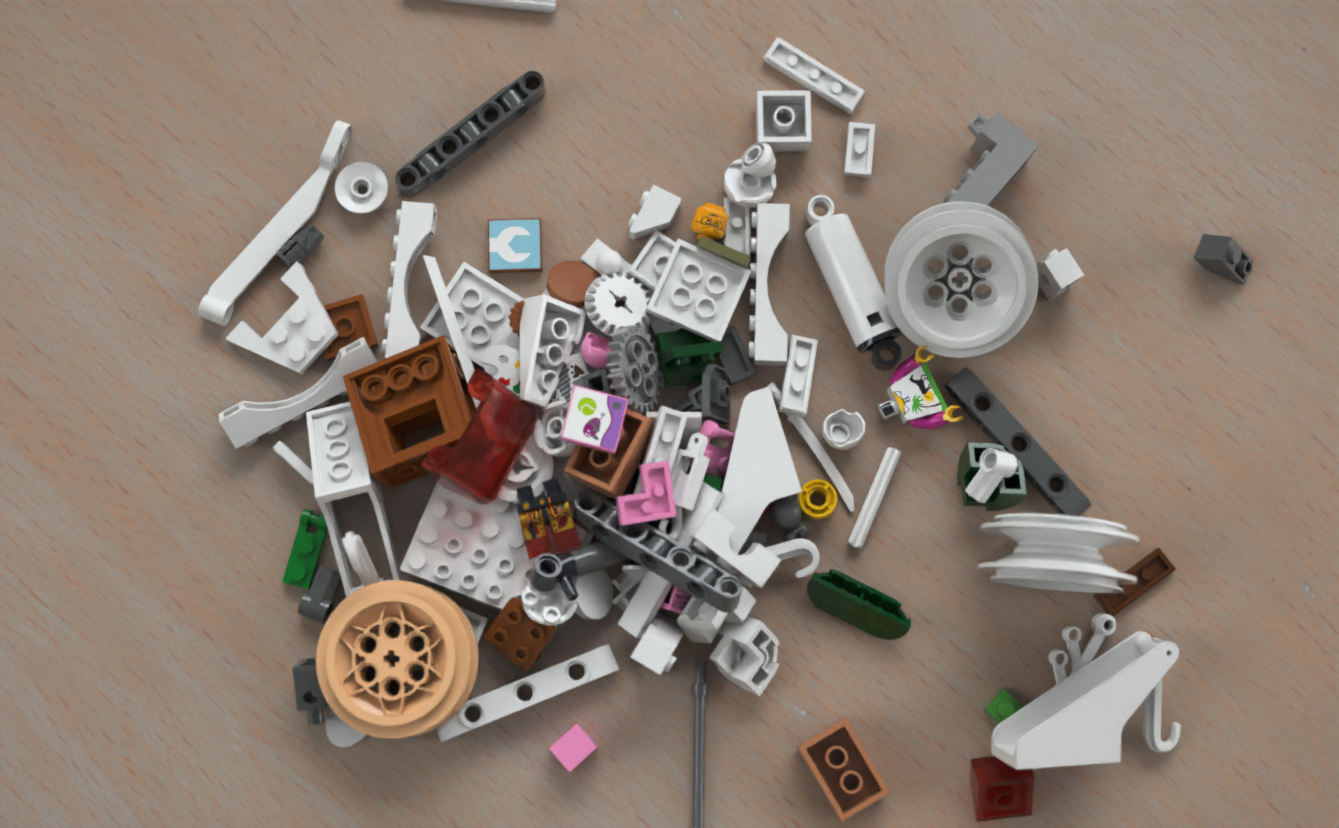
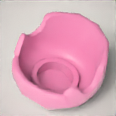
(594, 351)

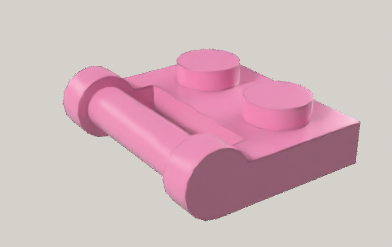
(718, 457)

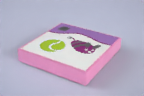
(594, 419)

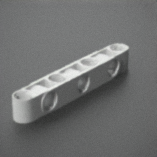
(544, 686)

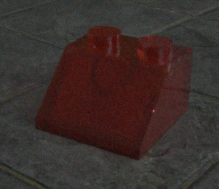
(1000, 789)

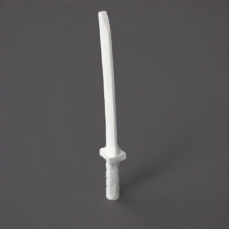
(818, 451)

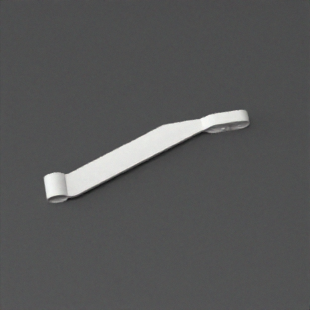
(218, 303)

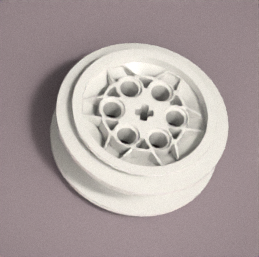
(985, 318)
(1058, 553)

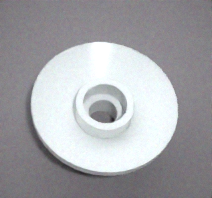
(357, 176)

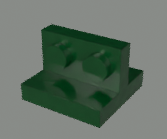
(685, 356)

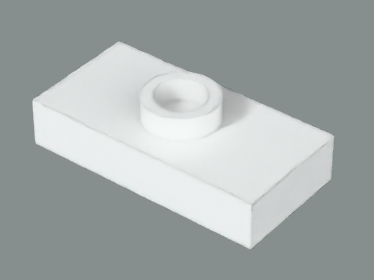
(859, 149)

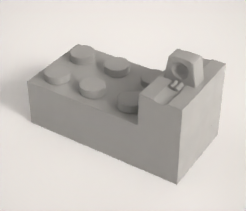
(1002, 155)

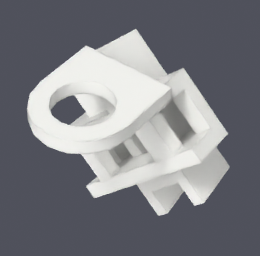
(626, 581)

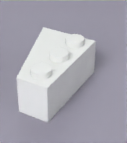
(658, 644)

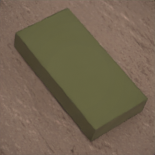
(724, 252)

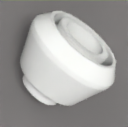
(759, 160)

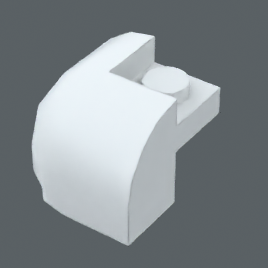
(702, 621)
(747, 654)

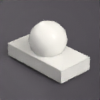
(604, 260)

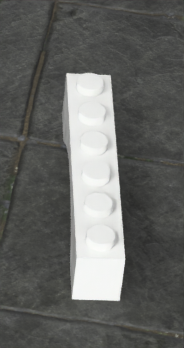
(416, 230)
(769, 337)
(251, 419)

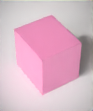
(573, 747)

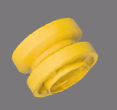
(818, 487)

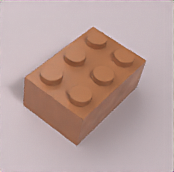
(612, 472)
(842, 769)

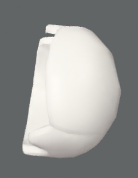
(843, 429)

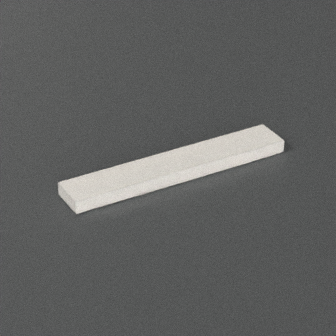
(655, 588)

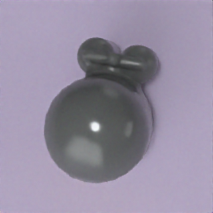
(786, 516)

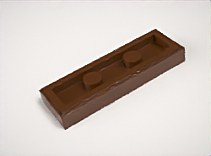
(1148, 572)

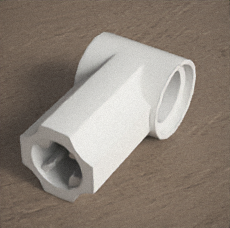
(993, 467)

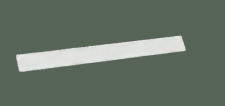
(450, 319)

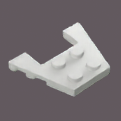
(298, 334)

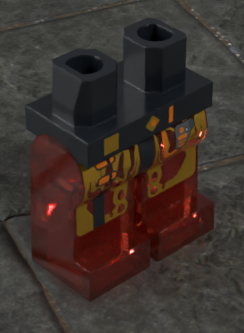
(547, 511)

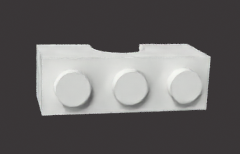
(713, 536)

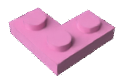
(654, 502)

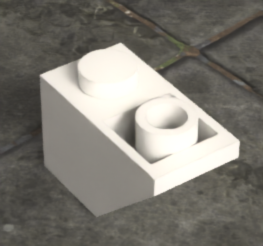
(657, 213)

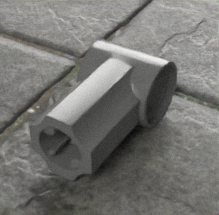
(318, 602)

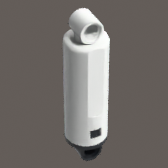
(852, 282)

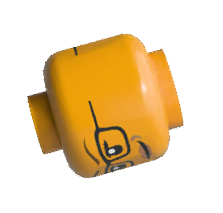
(709, 221)

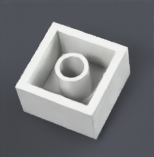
(784, 120)

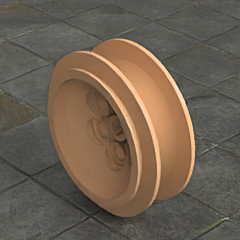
(447, 658)

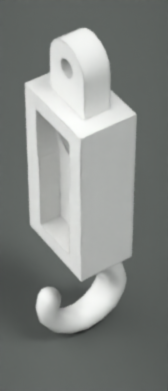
(686, 486)

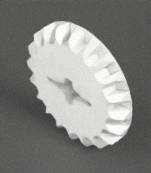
(601, 303)
(540, 470)

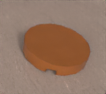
(570, 281)

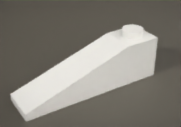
(546, 340)

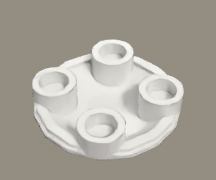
(549, 606)

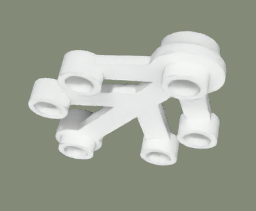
(1076, 658)

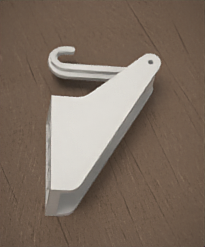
(342, 472)
(758, 474)
(1086, 712)

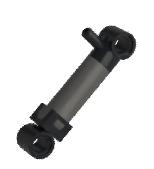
(576, 563)

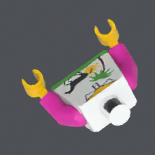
(916, 396)

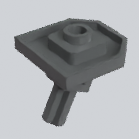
(710, 397)

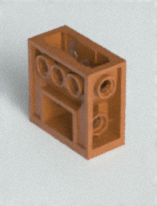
(404, 397)

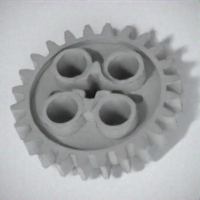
(634, 368)

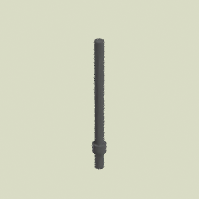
(699, 690)

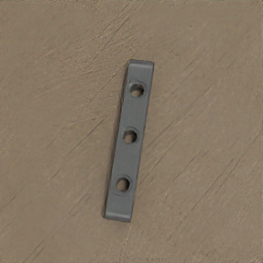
(471, 133)
(1002, 428)
(658, 553)

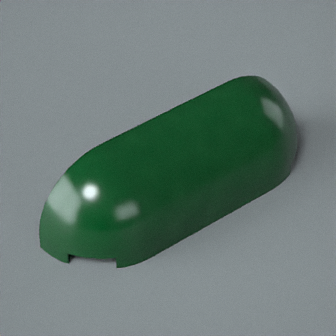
(858, 605)

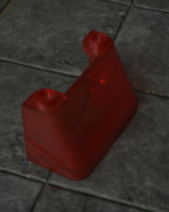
(488, 444)

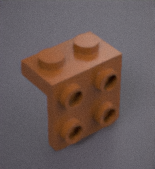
(518, 635)

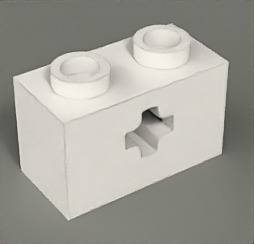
(1057, 273)

